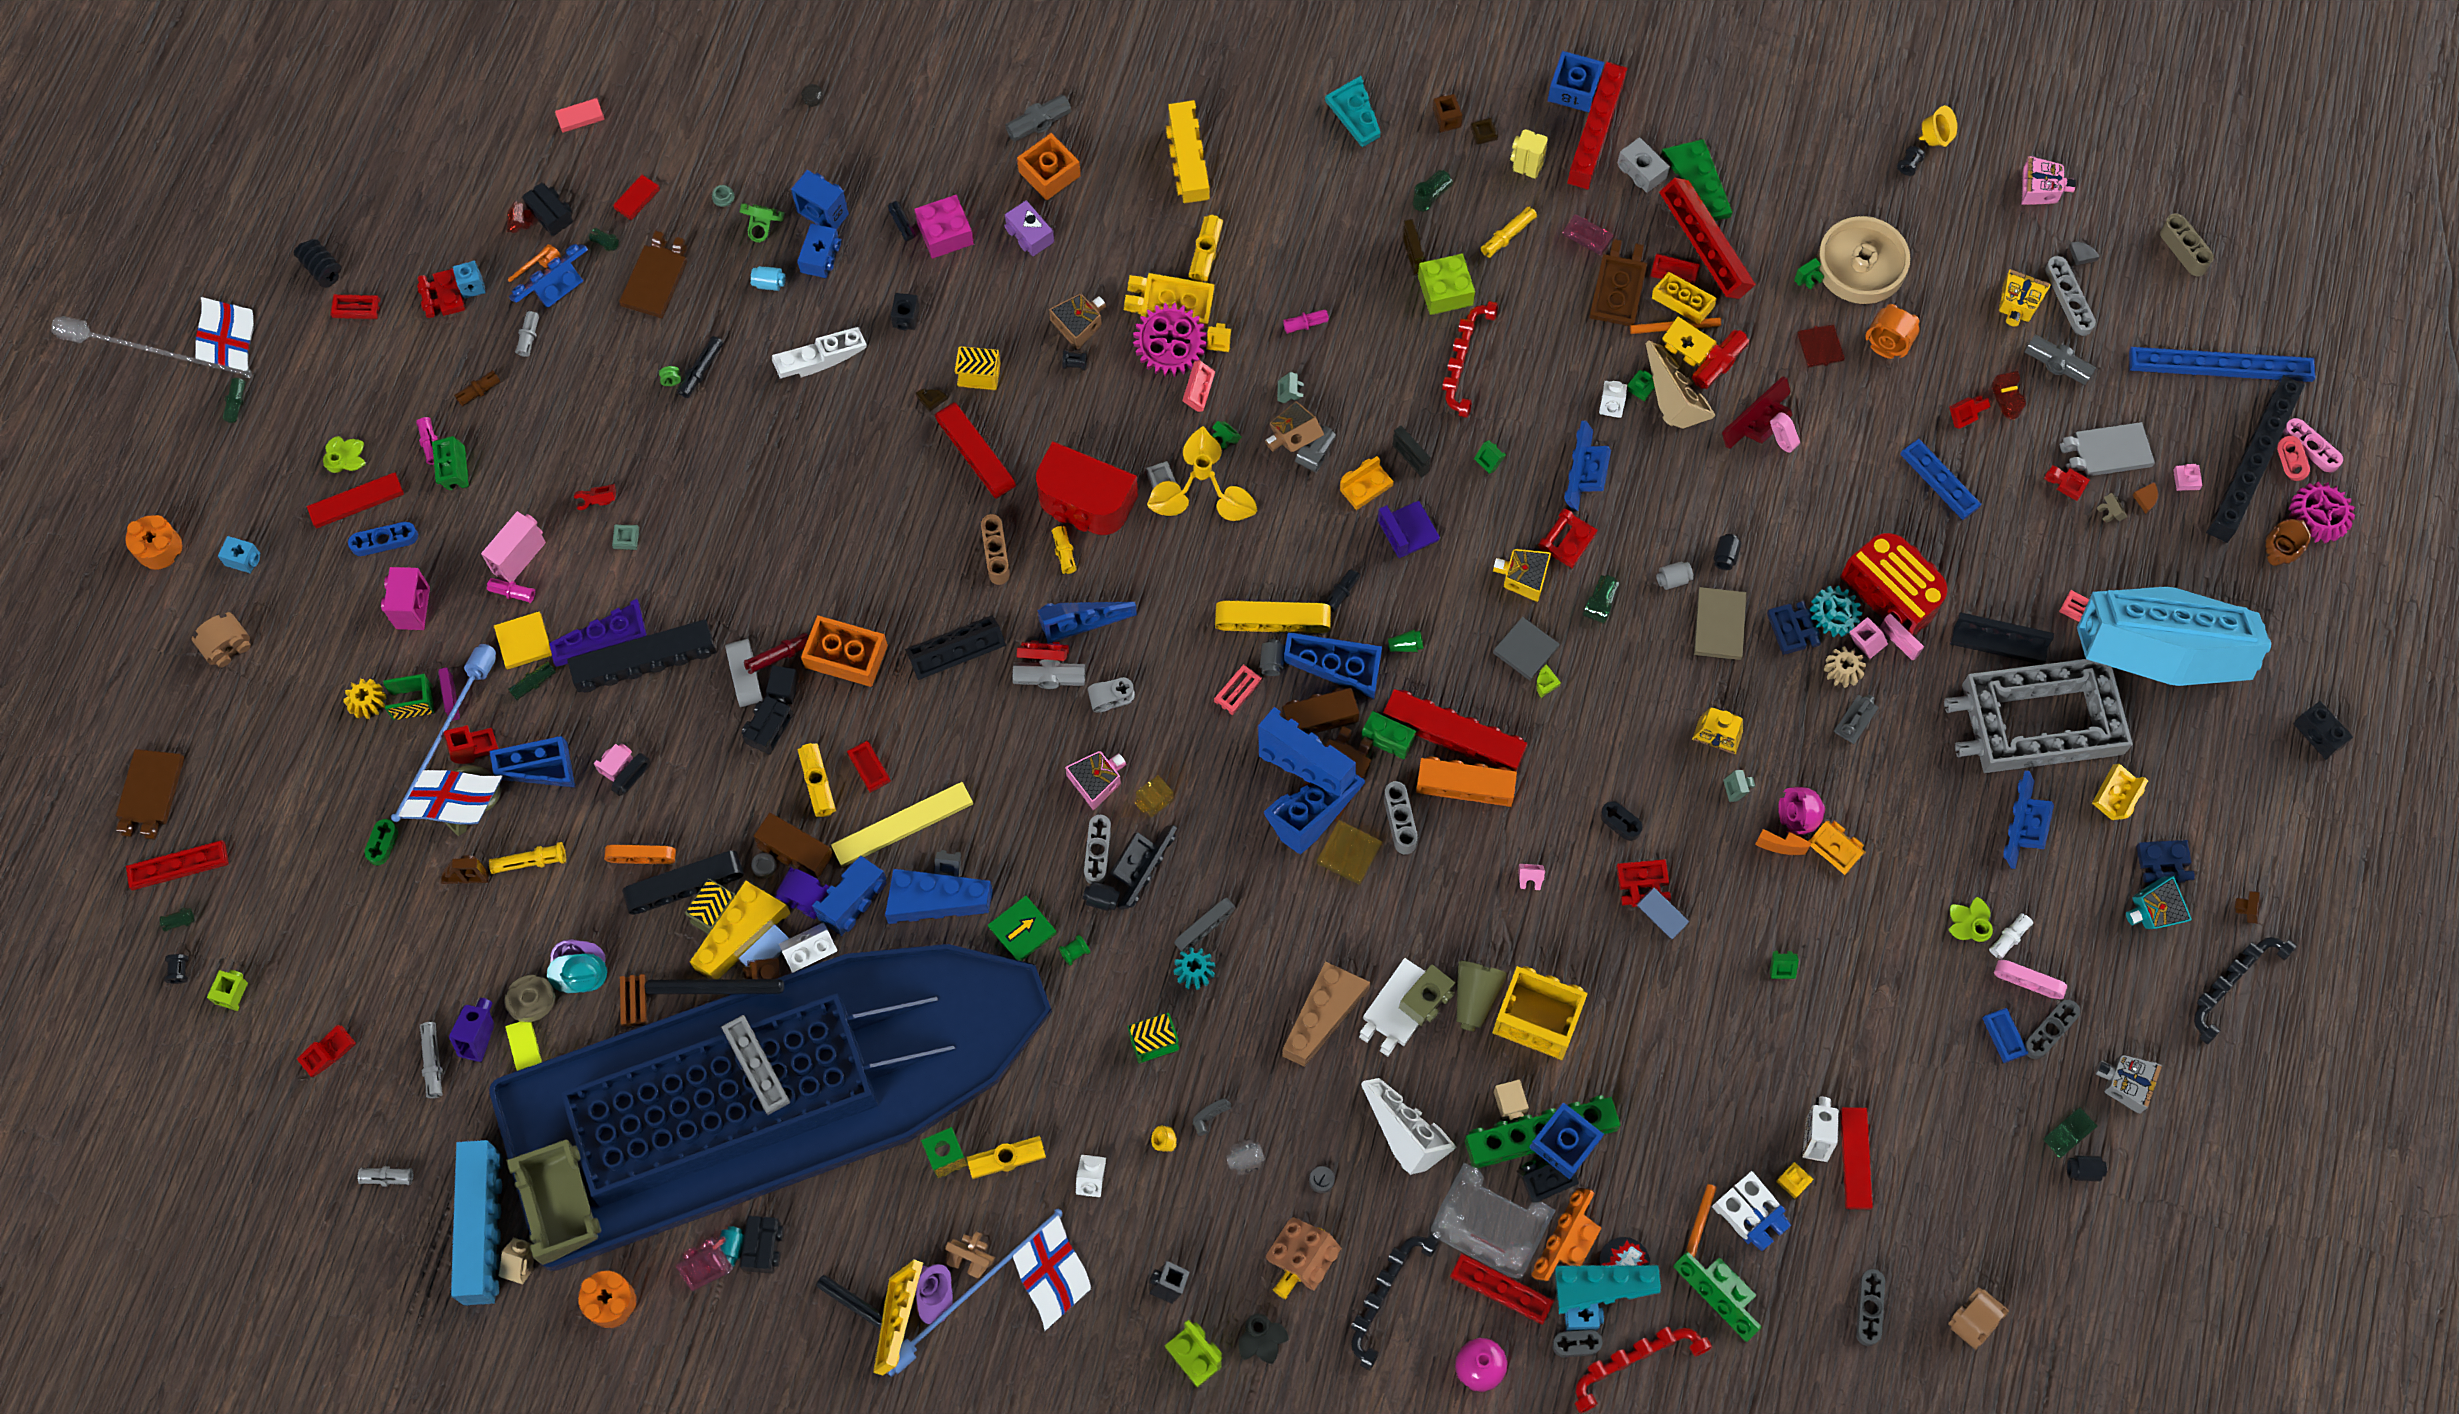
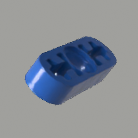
(365, 536)

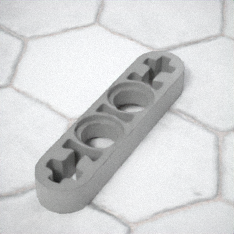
(2074, 294)

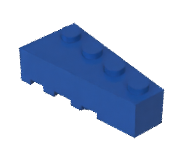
(1337, 661)
(931, 895)

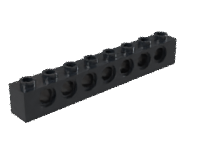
(2255, 459)

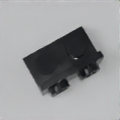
(1544, 1180)

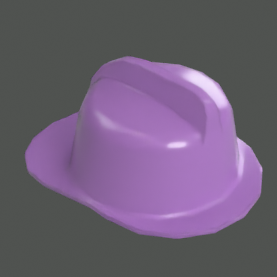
(933, 1292)

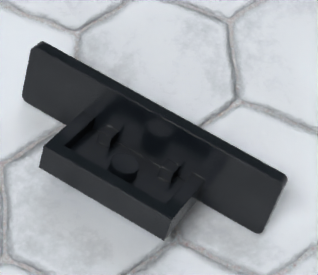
(1138, 861)

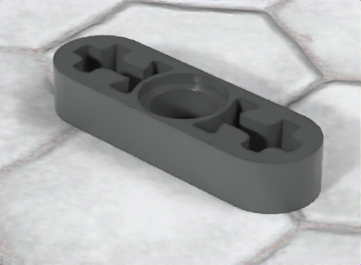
(1205, 925)
(2057, 1012)
(1879, 1289)

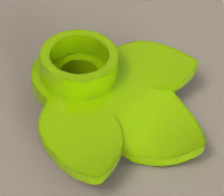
(345, 455)
(1968, 919)

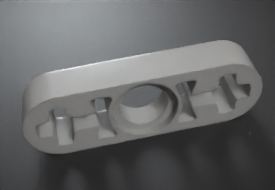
(1092, 832)

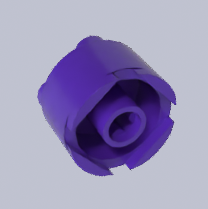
(801, 891)

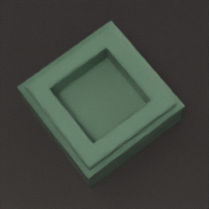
(625, 537)

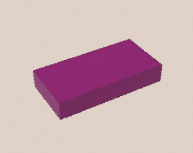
(448, 691)

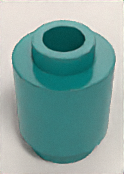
(733, 1245)

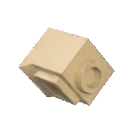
(516, 1261)

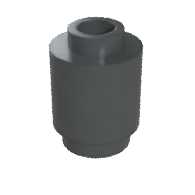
(1272, 657)

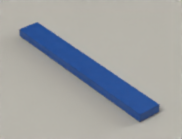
(2221, 364)

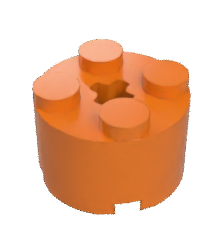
(1893, 332)
(153, 541)
(596, 1289)

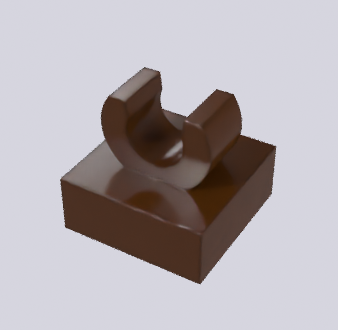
(2250, 907)

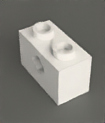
(808, 947)

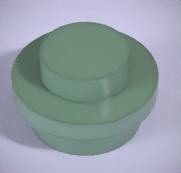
(722, 195)

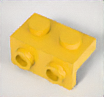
(2119, 793)

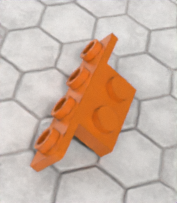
(1571, 1237)

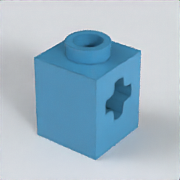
(466, 275)
(239, 554)
(1576, 1323)

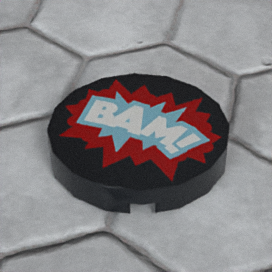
(1624, 1252)

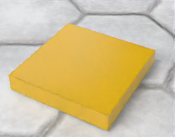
(523, 640)

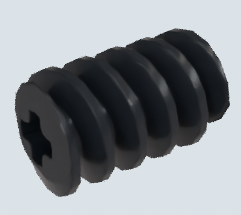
(318, 262)

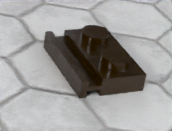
(1412, 244)

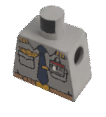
(2130, 1081)

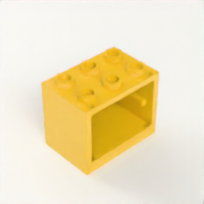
(1540, 1012)

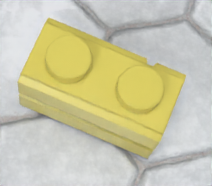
(1529, 153)

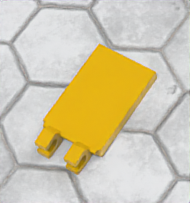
(1165, 289)

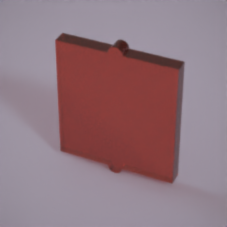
(1820, 346)

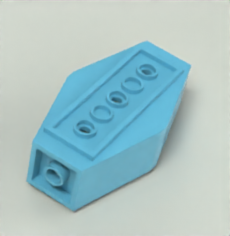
(2173, 636)

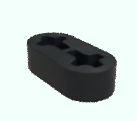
(1618, 825)

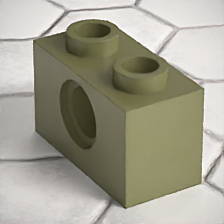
(1432, 982)

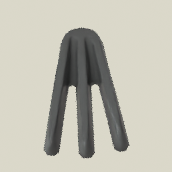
(1208, 1113)

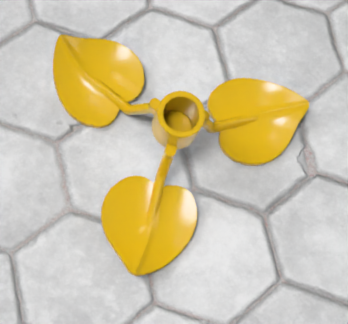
(1201, 452)

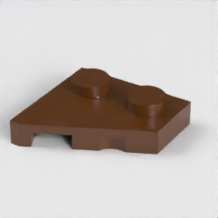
(465, 870)

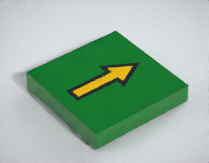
(1022, 929)

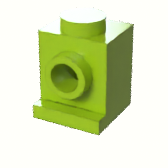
(219, 991)

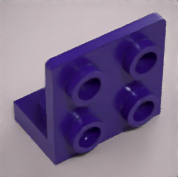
(1407, 528)

